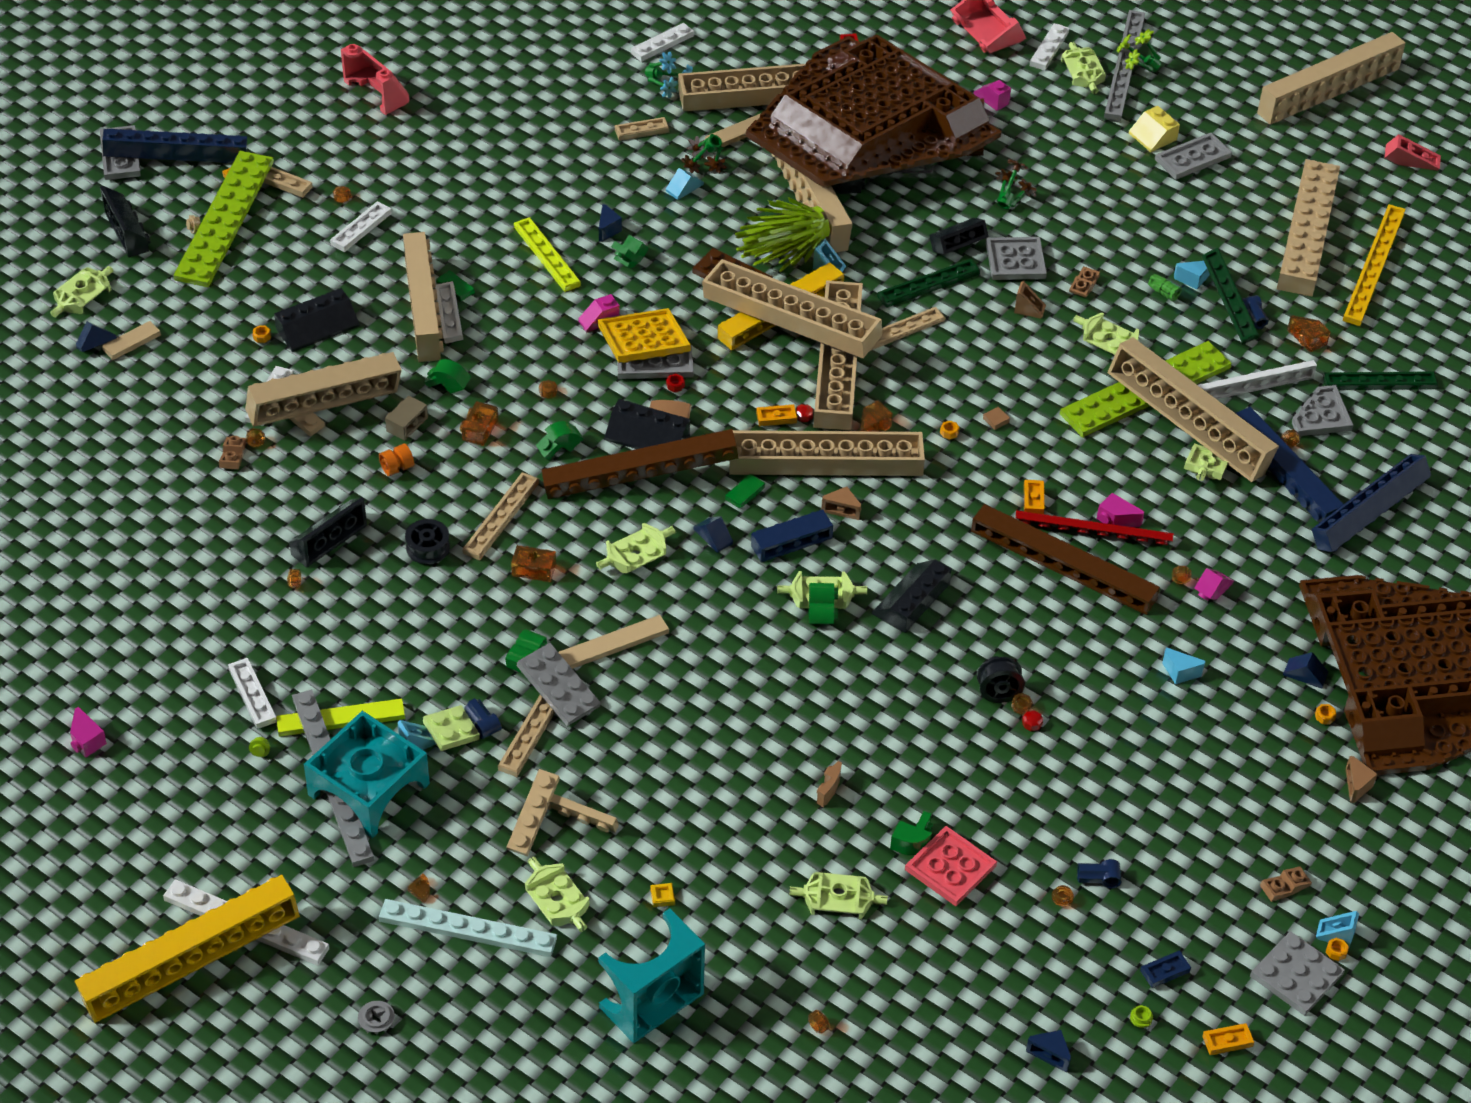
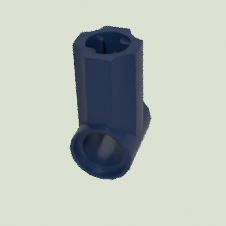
(1255, 310)
(483, 721)
(1106, 873)

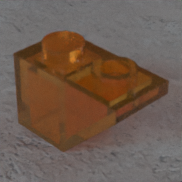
(1308, 332)
(876, 417)

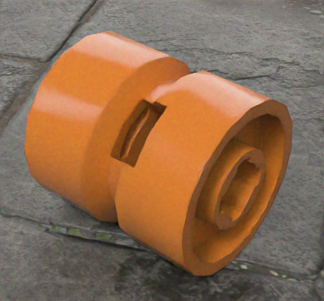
(397, 459)

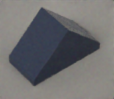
(609, 224)
(93, 336)
(714, 533)
(1307, 669)
(1050, 1048)

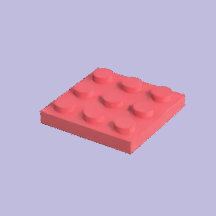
(950, 865)

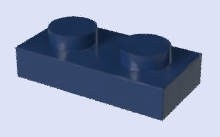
(1165, 969)

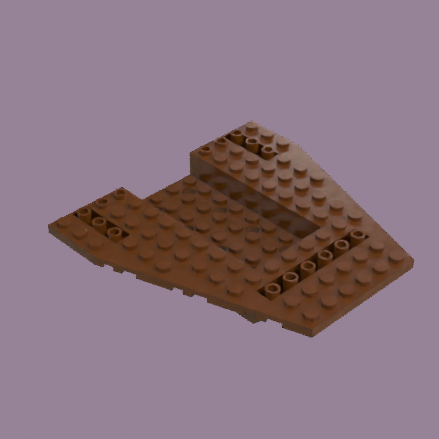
(869, 114)
(1394, 715)

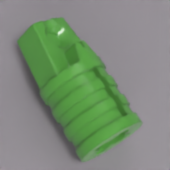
(1165, 287)

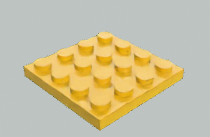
(644, 335)

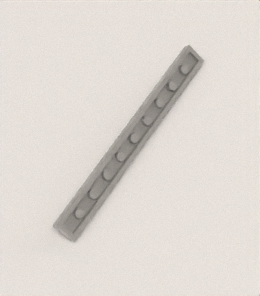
(1122, 76)
(347, 820)

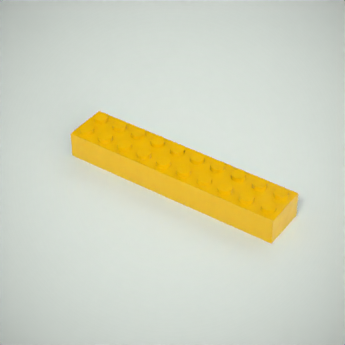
(187, 948)

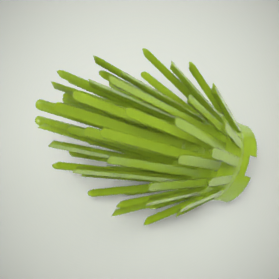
(796, 229)

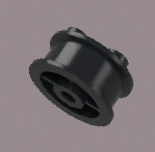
(427, 541)
(1000, 679)

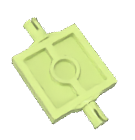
(1205, 463)

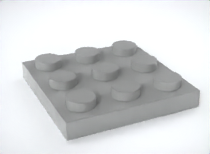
(1016, 258)
(1297, 973)

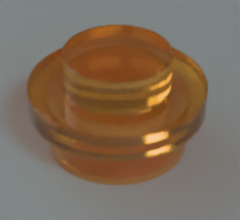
(1062, 896)

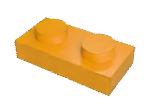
(776, 415)
(1034, 496)
(1228, 1039)

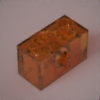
(479, 423)
(533, 563)

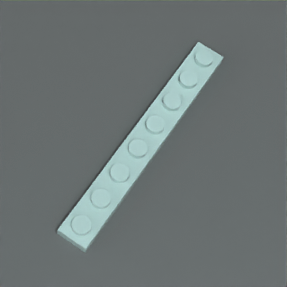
(468, 928)

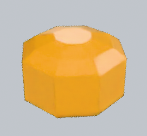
(261, 334)
(949, 430)
(1325, 714)
(1337, 949)

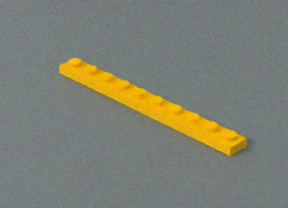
(1374, 265)

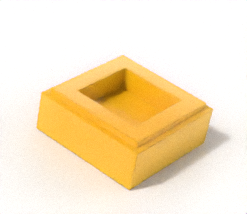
(662, 895)

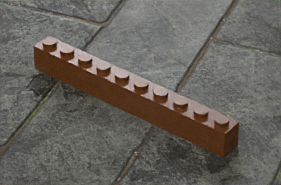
(639, 464)
(1065, 559)

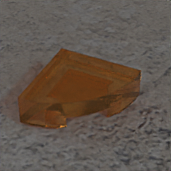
(420, 888)

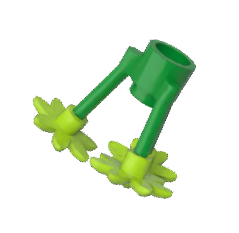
(1152, 62)

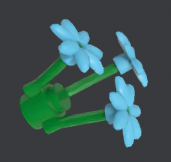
(654, 72)

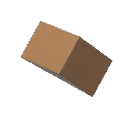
(1028, 302)
(842, 503)
(1359, 778)

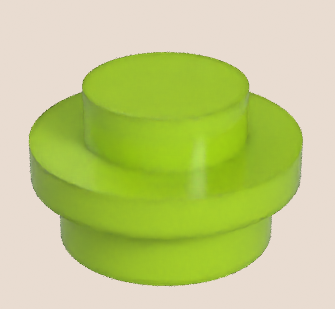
(259, 747)
(1141, 1016)

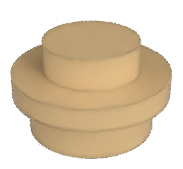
(193, 223)

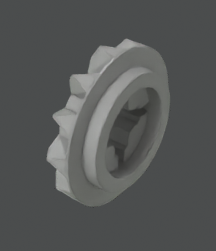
(379, 1009)

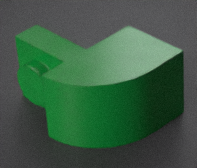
(630, 252)
(448, 373)
(559, 435)
(911, 839)

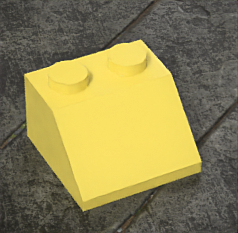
(1155, 129)

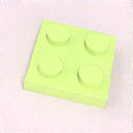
(451, 728)

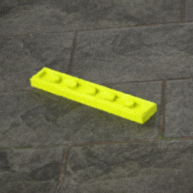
(547, 254)
(339, 717)

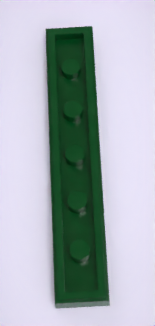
(928, 283)
(1230, 296)
(1381, 380)

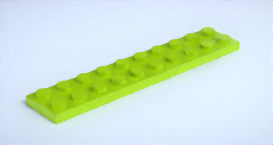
(223, 219)
(1119, 402)

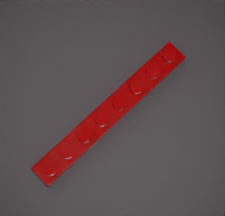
(1102, 529)

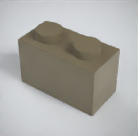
(406, 417)

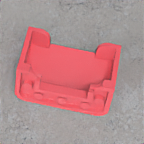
(987, 24)
(364, 69)

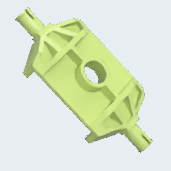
(1084, 67)
(72, 298)
(1099, 330)
(647, 541)
(800, 589)
(553, 881)
(855, 899)

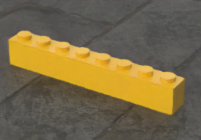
(745, 327)

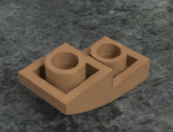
(1084, 282)
(674, 407)
(232, 452)
(830, 785)
(1286, 884)

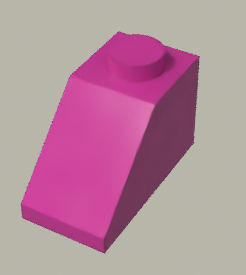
(995, 94)
(598, 309)
(1119, 512)
(1212, 584)
(86, 734)

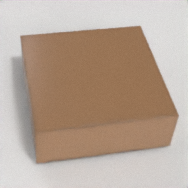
(996, 418)

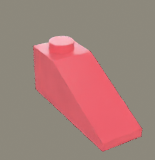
(1410, 154)

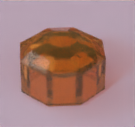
(342, 194)
(548, 389)
(255, 437)
(1291, 437)
(1181, 575)
(294, 578)
(1021, 703)
(818, 1021)

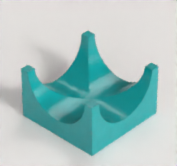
(366, 768)
(659, 987)

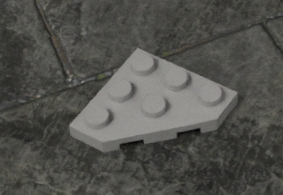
(1322, 413)

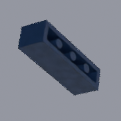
(791, 535)

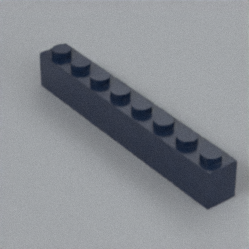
(172, 145)
(1294, 473)
(1371, 502)

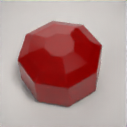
(675, 383)
(804, 413)
(1032, 720)

